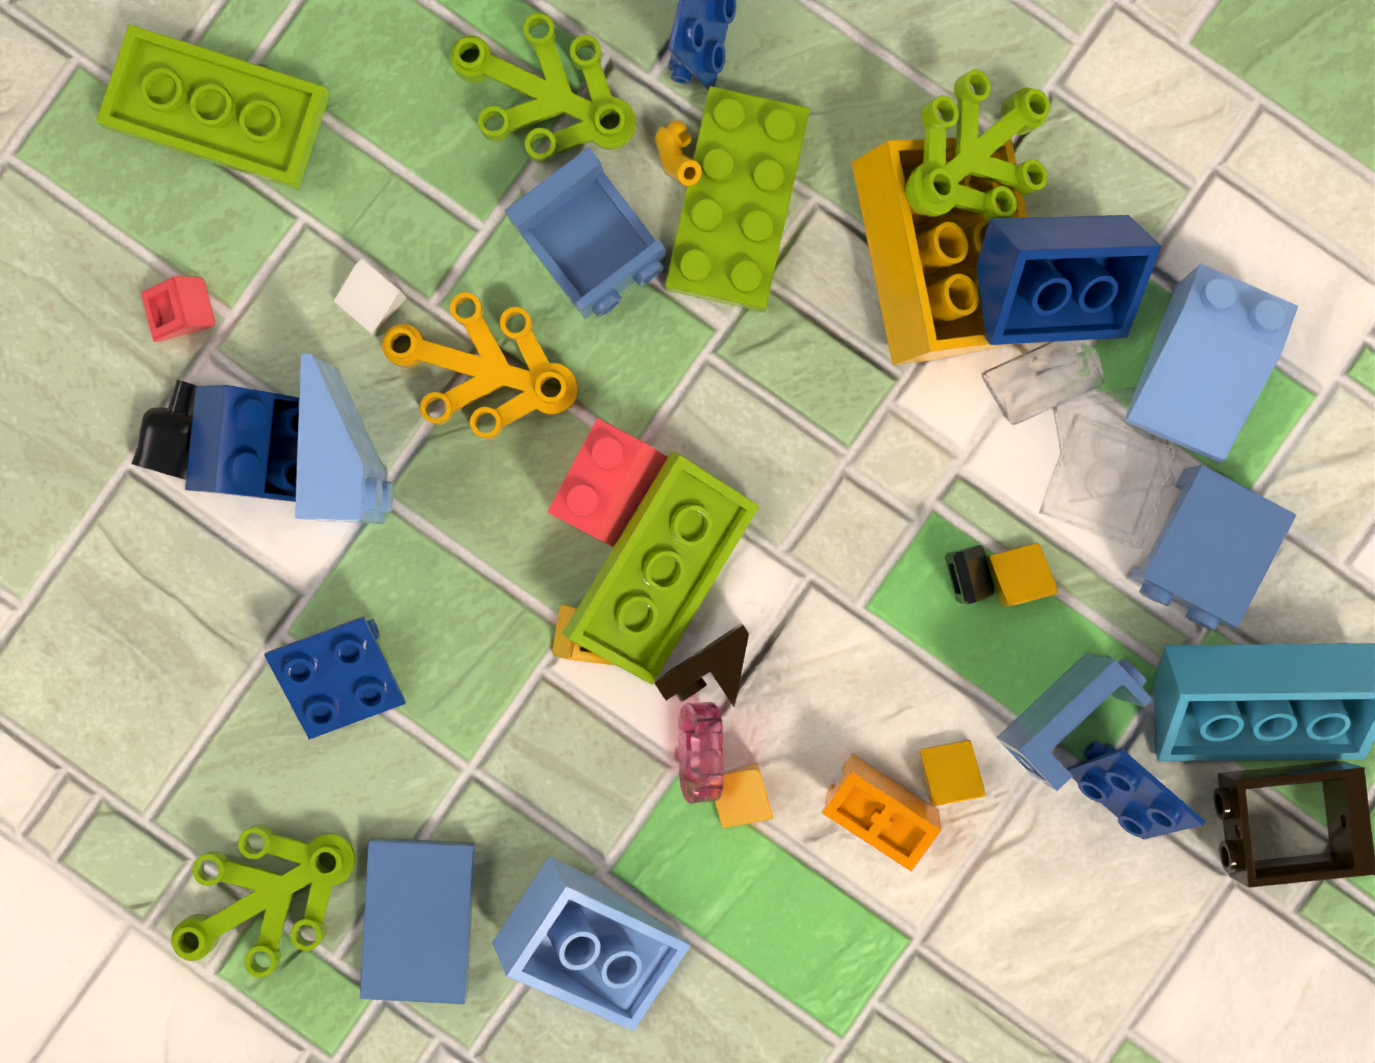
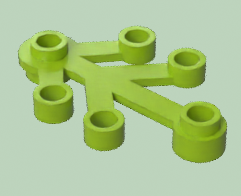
(550, 96)
(934, 184)
(271, 892)

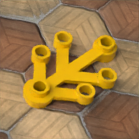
(488, 371)

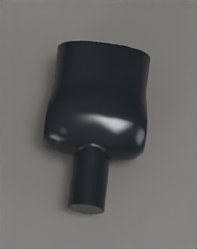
(167, 434)

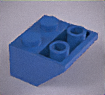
(243, 443)

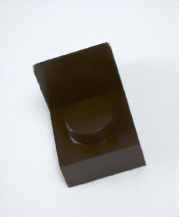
(721, 657)

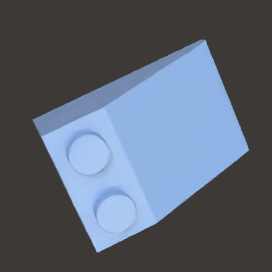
(1210, 361)
(336, 460)
(588, 945)

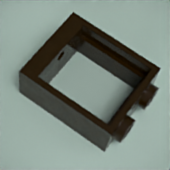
(1346, 817)

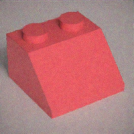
(606, 482)

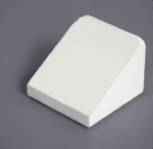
(369, 297)

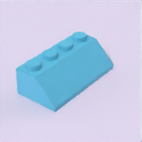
(1265, 702)

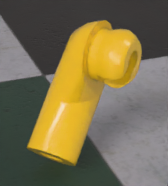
(674, 163)

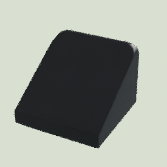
(970, 574)

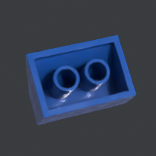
(1063, 277)

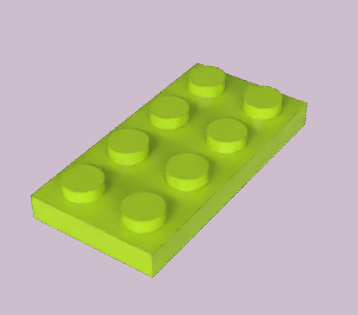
(213, 107)
(741, 202)
(661, 568)

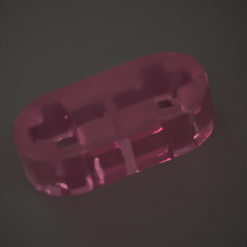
(700, 752)

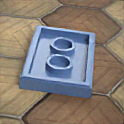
(417, 920)

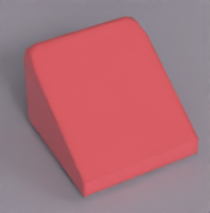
(178, 307)

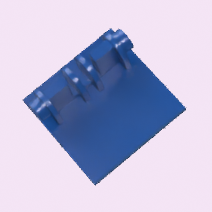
(699, 40)
(336, 677)
(1131, 793)

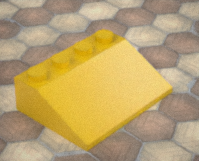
(922, 261)

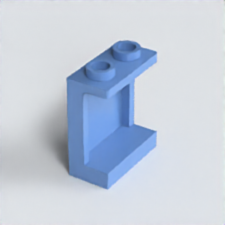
(587, 235)
(1213, 549)
(1064, 708)

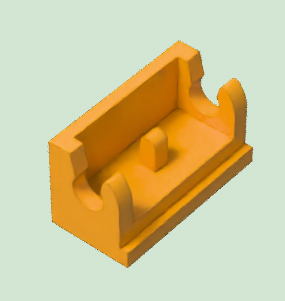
(882, 813)

